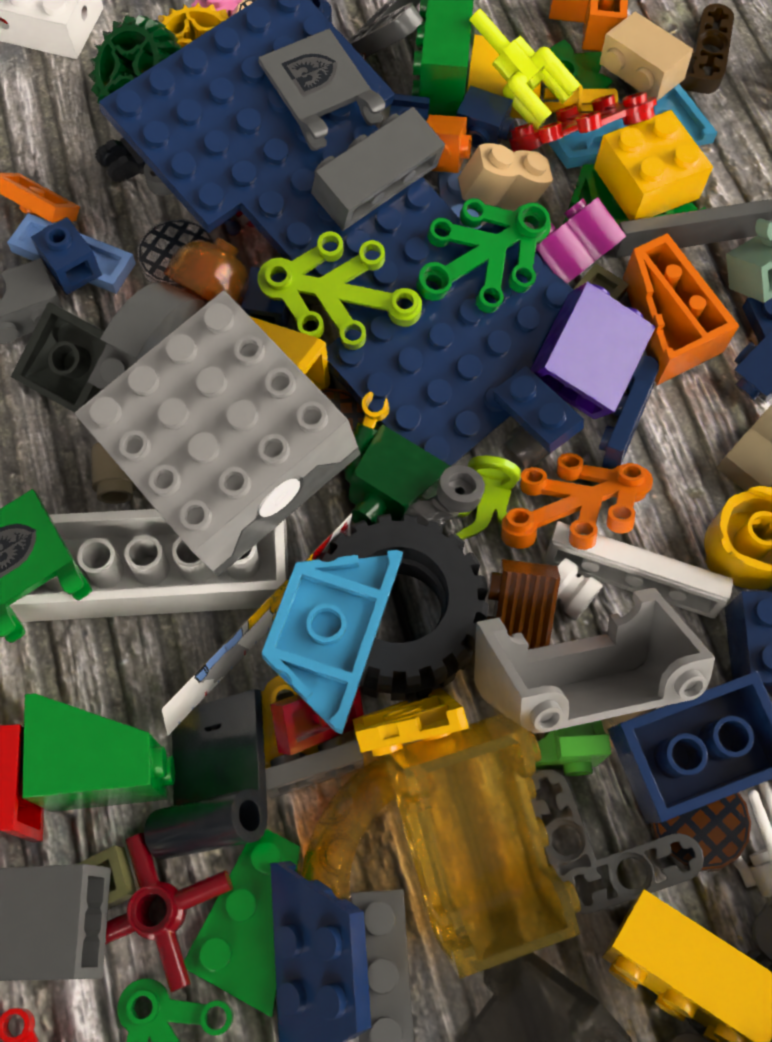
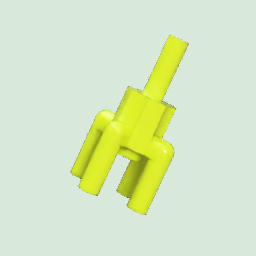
(525, 71)

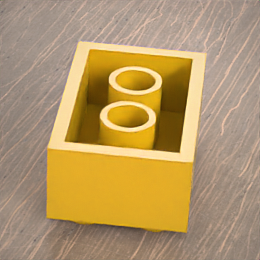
(692, 972)

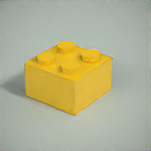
(652, 166)

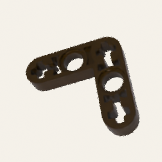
(695, 76)

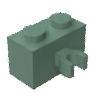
(751, 264)

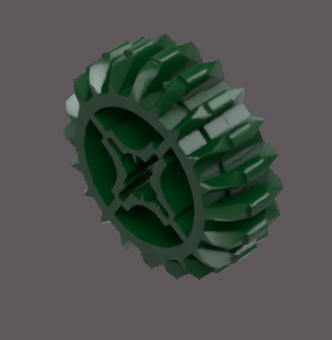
(129, 52)

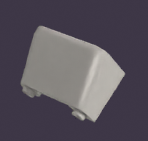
(637, 666)

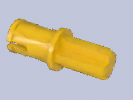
(581, 98)

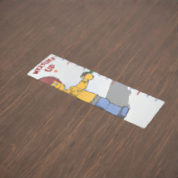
(234, 648)

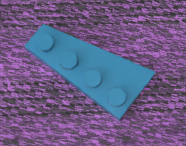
(582, 148)

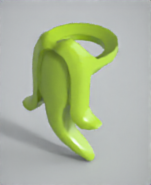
(499, 479)

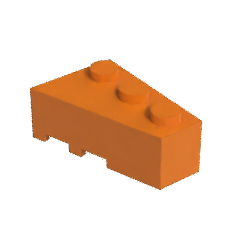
(678, 301)

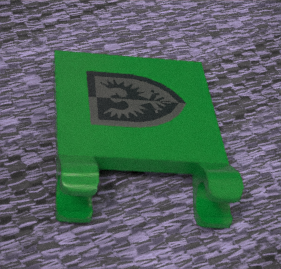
(31, 556)

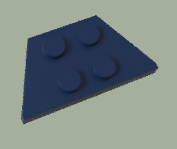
(318, 960)

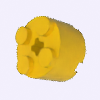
(741, 539)

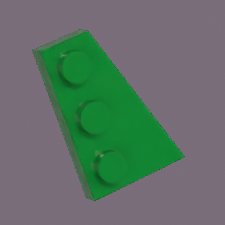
(238, 934)

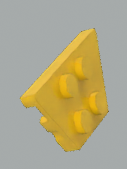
(407, 722)

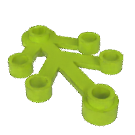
(332, 289)

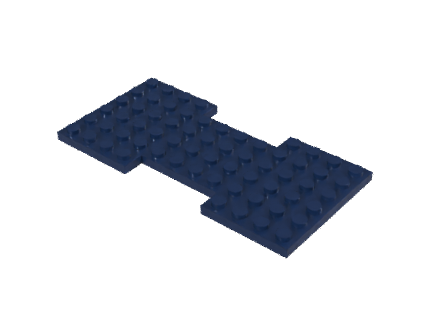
(232, 146)

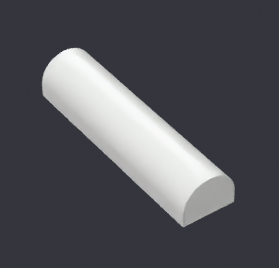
(641, 569)

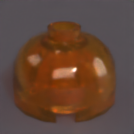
(209, 269)

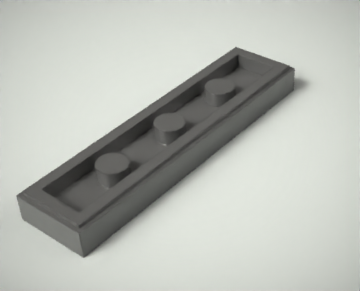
(695, 226)

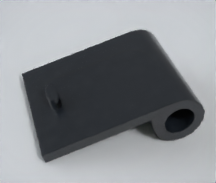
(217, 780)

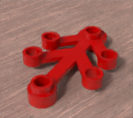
(632, 110)

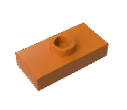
(36, 198)

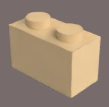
(645, 56)

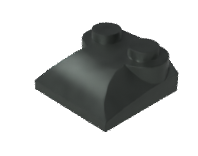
(61, 358)

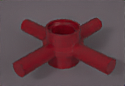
(177, 903)

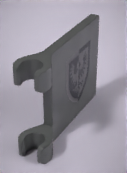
(317, 79)

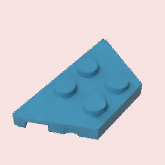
(329, 629)

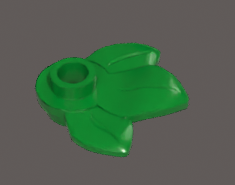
(582, 66)

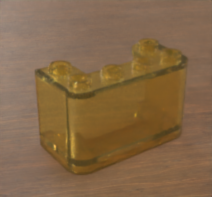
(481, 844)

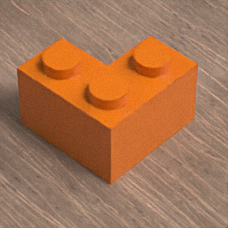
(597, 16)

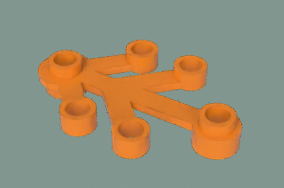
(625, 482)

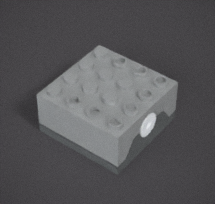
(221, 432)

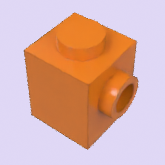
(457, 143)

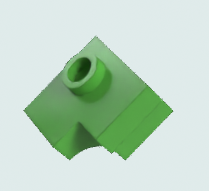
(574, 749)

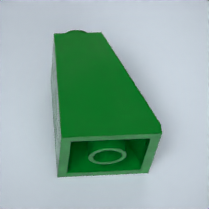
(88, 760)

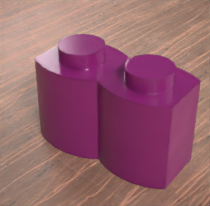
(580, 240)

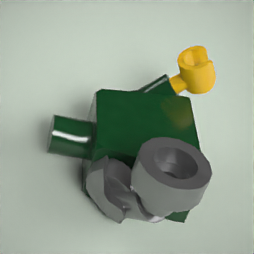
(403, 478)

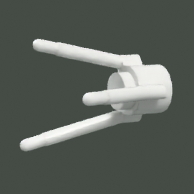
(761, 871)

